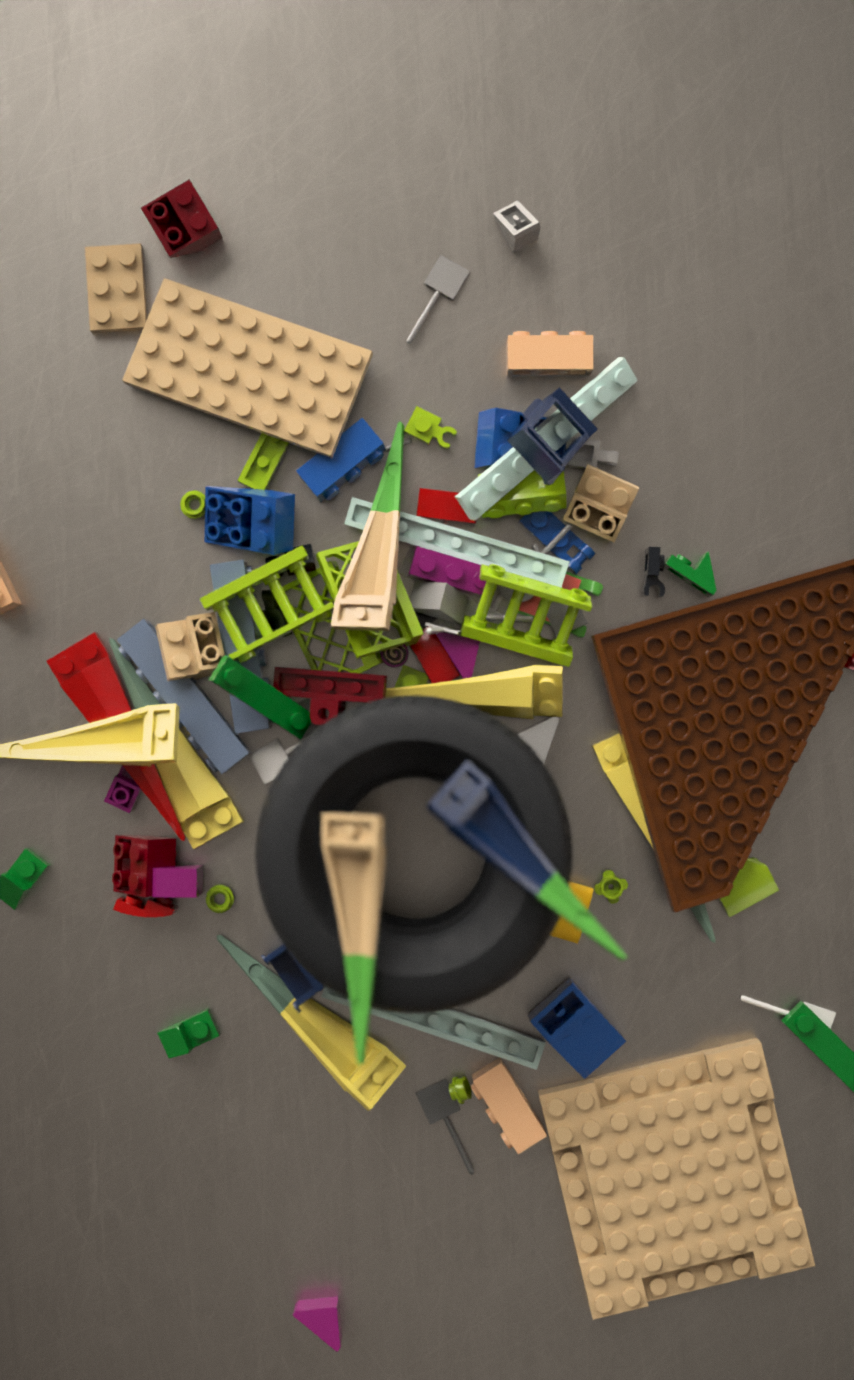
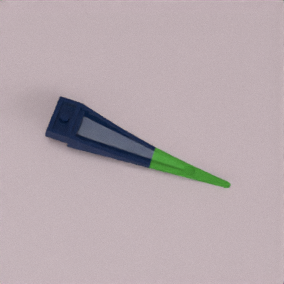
(486, 824)

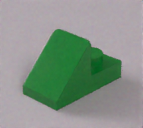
(699, 577)
(21, 878)
(188, 1034)

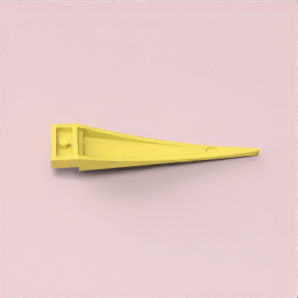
(510, 693)
(130, 738)

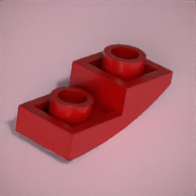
(441, 505)
(434, 658)
(154, 906)

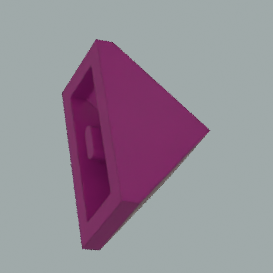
(461, 651)
(178, 881)
(322, 1318)

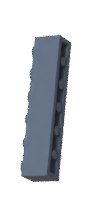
(197, 711)
(244, 717)

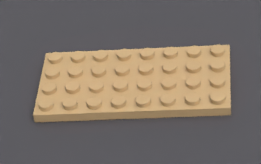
(248, 367)

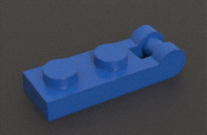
(546, 527)

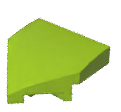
(750, 886)

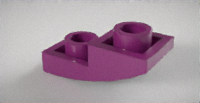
(123, 791)

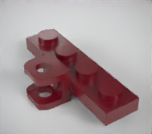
(329, 689)

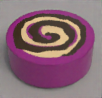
(395, 656)

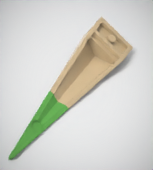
(371, 579)
(356, 872)

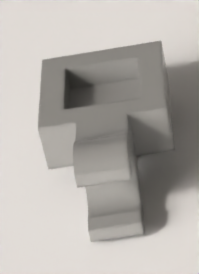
(591, 454)

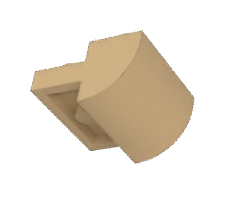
(600, 503)
(190, 646)

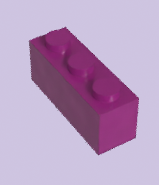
(438, 567)

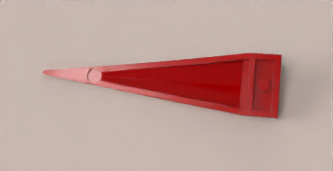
(96, 690)

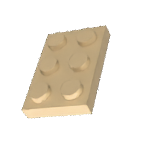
(116, 288)

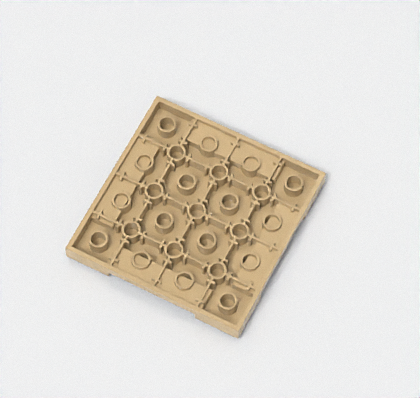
(675, 1177)

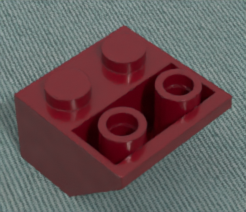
(182, 221)
(136, 859)

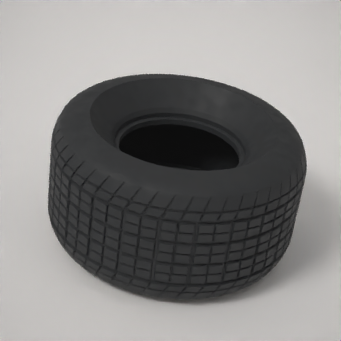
(418, 961)

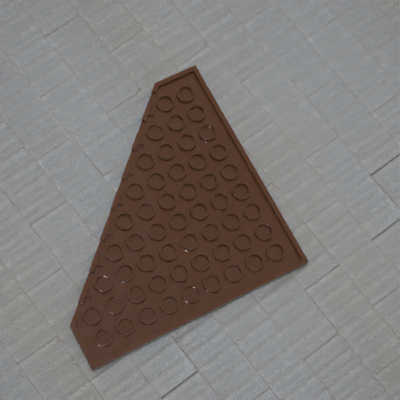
(720, 713)

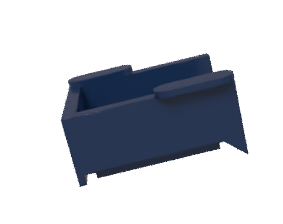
(536, 450)
(294, 976)

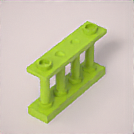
(244, 589)
(531, 641)

